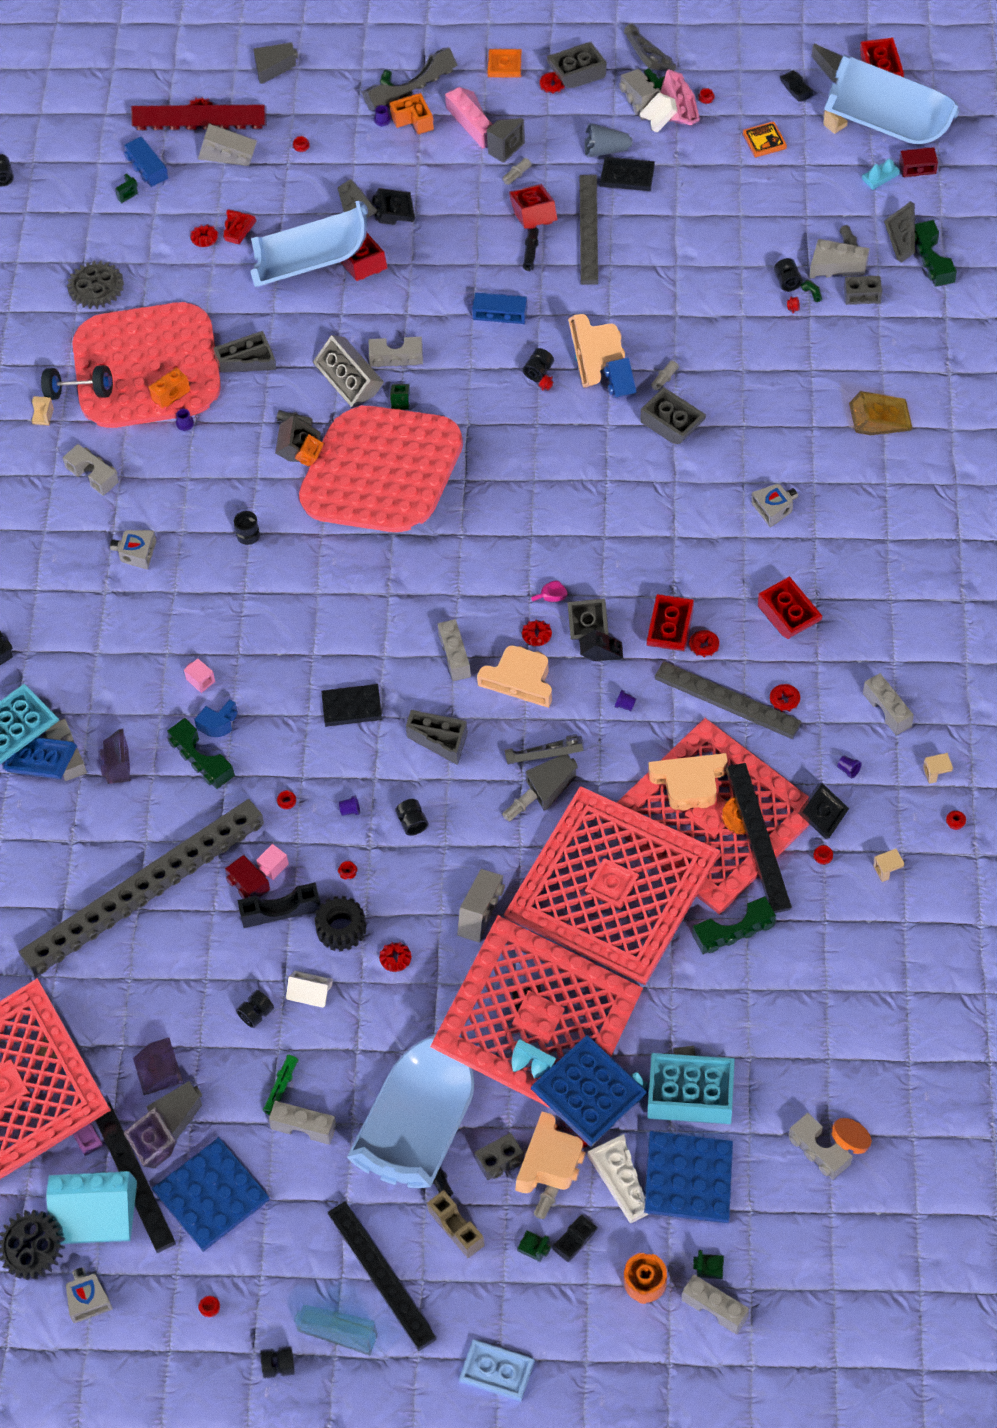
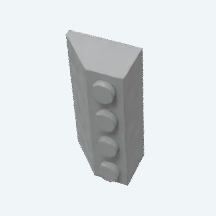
(347, 371)

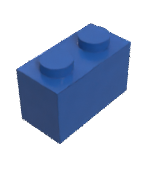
(620, 378)

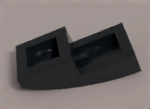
(795, 85)
(575, 1238)

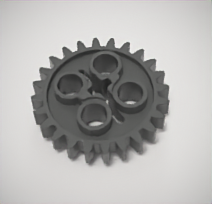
(95, 284)

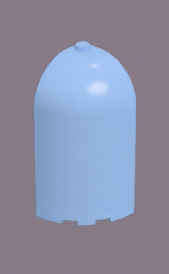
(889, 102)
(309, 246)
(414, 1117)

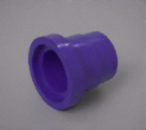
(382, 116)
(184, 420)
(625, 701)
(849, 766)
(349, 806)

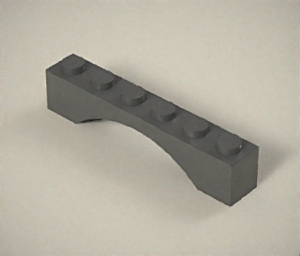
(437, 64)

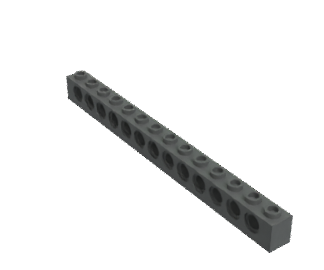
(131, 887)

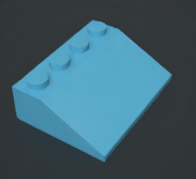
(22, 720)
(691, 1088)
(92, 1206)

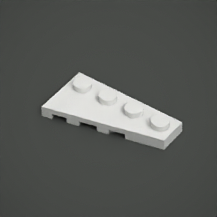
(616, 1169)

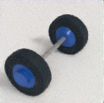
(101, 380)

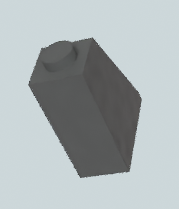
(274, 60)
(551, 779)
(178, 1107)

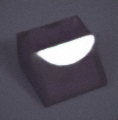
(116, 758)
(157, 1067)
(151, 1139)

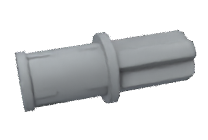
(516, 171)
(664, 375)
(519, 805)
(546, 1201)

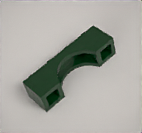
(940, 269)
(215, 769)
(712, 936)

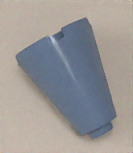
(605, 141)

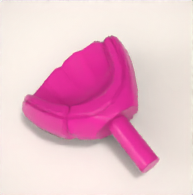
(552, 592)

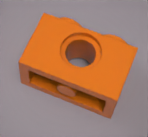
(169, 388)

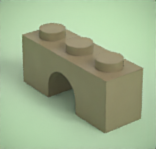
(463, 1234)

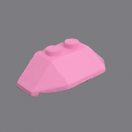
(677, 88)

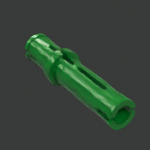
(283, 1077)

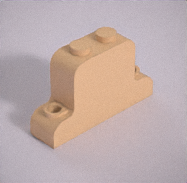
(594, 347)
(519, 675)
(689, 780)
(550, 1157)

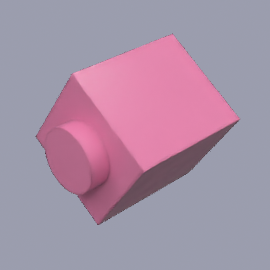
(199, 675)
(272, 862)

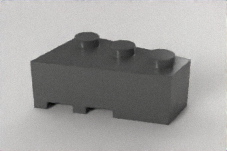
(245, 354)
(438, 733)

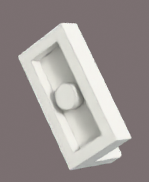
(659, 111)
(308, 988)

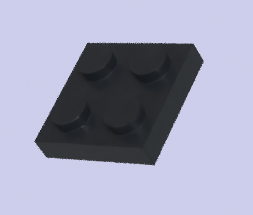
(823, 810)

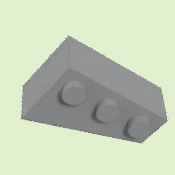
(637, 90)
(226, 147)
(838, 258)
(479, 905)

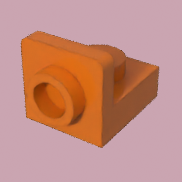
(309, 451)

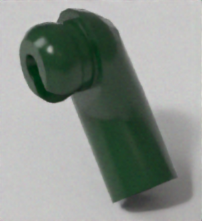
(386, 78)
(816, 293)

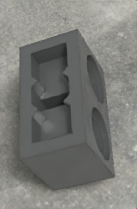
(862, 290)
(495, 1152)

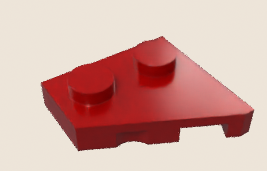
(237, 226)

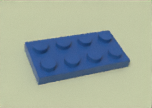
(42, 758)

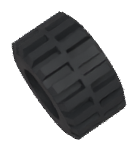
(346, 936)

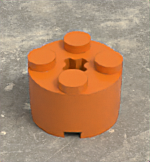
(645, 1289)

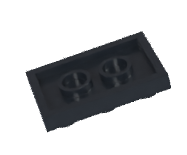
(627, 174)
(351, 705)

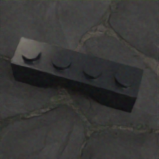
(260, 911)

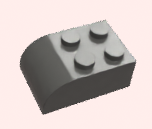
(578, 65)
(671, 416)

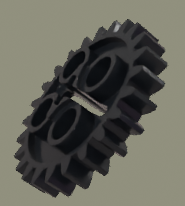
(41, 1259)

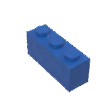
(145, 161)
(500, 308)

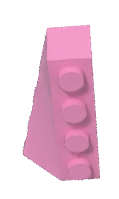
(468, 112)

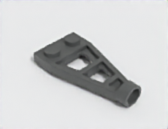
(657, 59)
(562, 747)

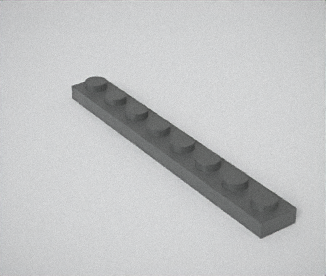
(588, 230)
(728, 700)

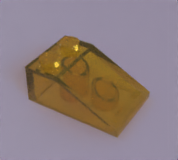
(879, 414)

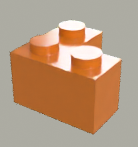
(414, 111)

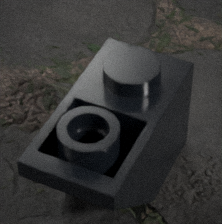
(600, 647)

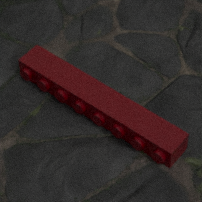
(199, 116)

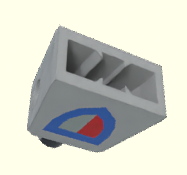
(773, 503)
(135, 547)
(86, 1296)

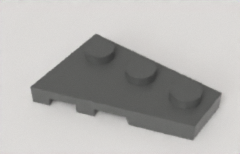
(350, 193)
(902, 231)

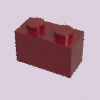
(918, 162)
(246, 878)

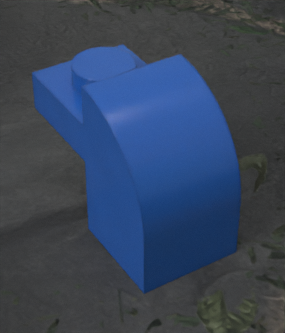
(214, 723)

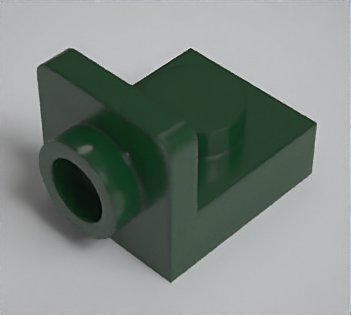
(652, 77)
(127, 190)
(400, 396)
(534, 1246)
(708, 1265)

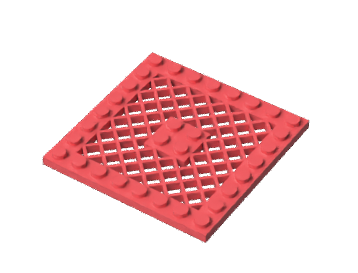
(710, 819)
(612, 885)
(536, 1014)
(15, 1089)

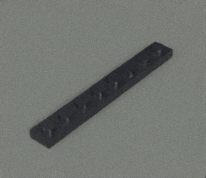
(758, 837)
(144, 1200)
(382, 1276)

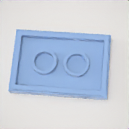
(497, 1370)

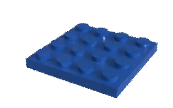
(588, 1090)
(688, 1177)
(210, 1194)

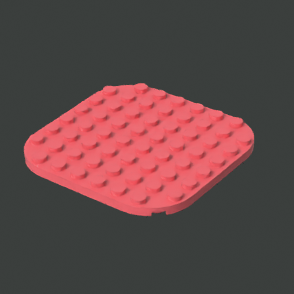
(139, 350)
(381, 468)

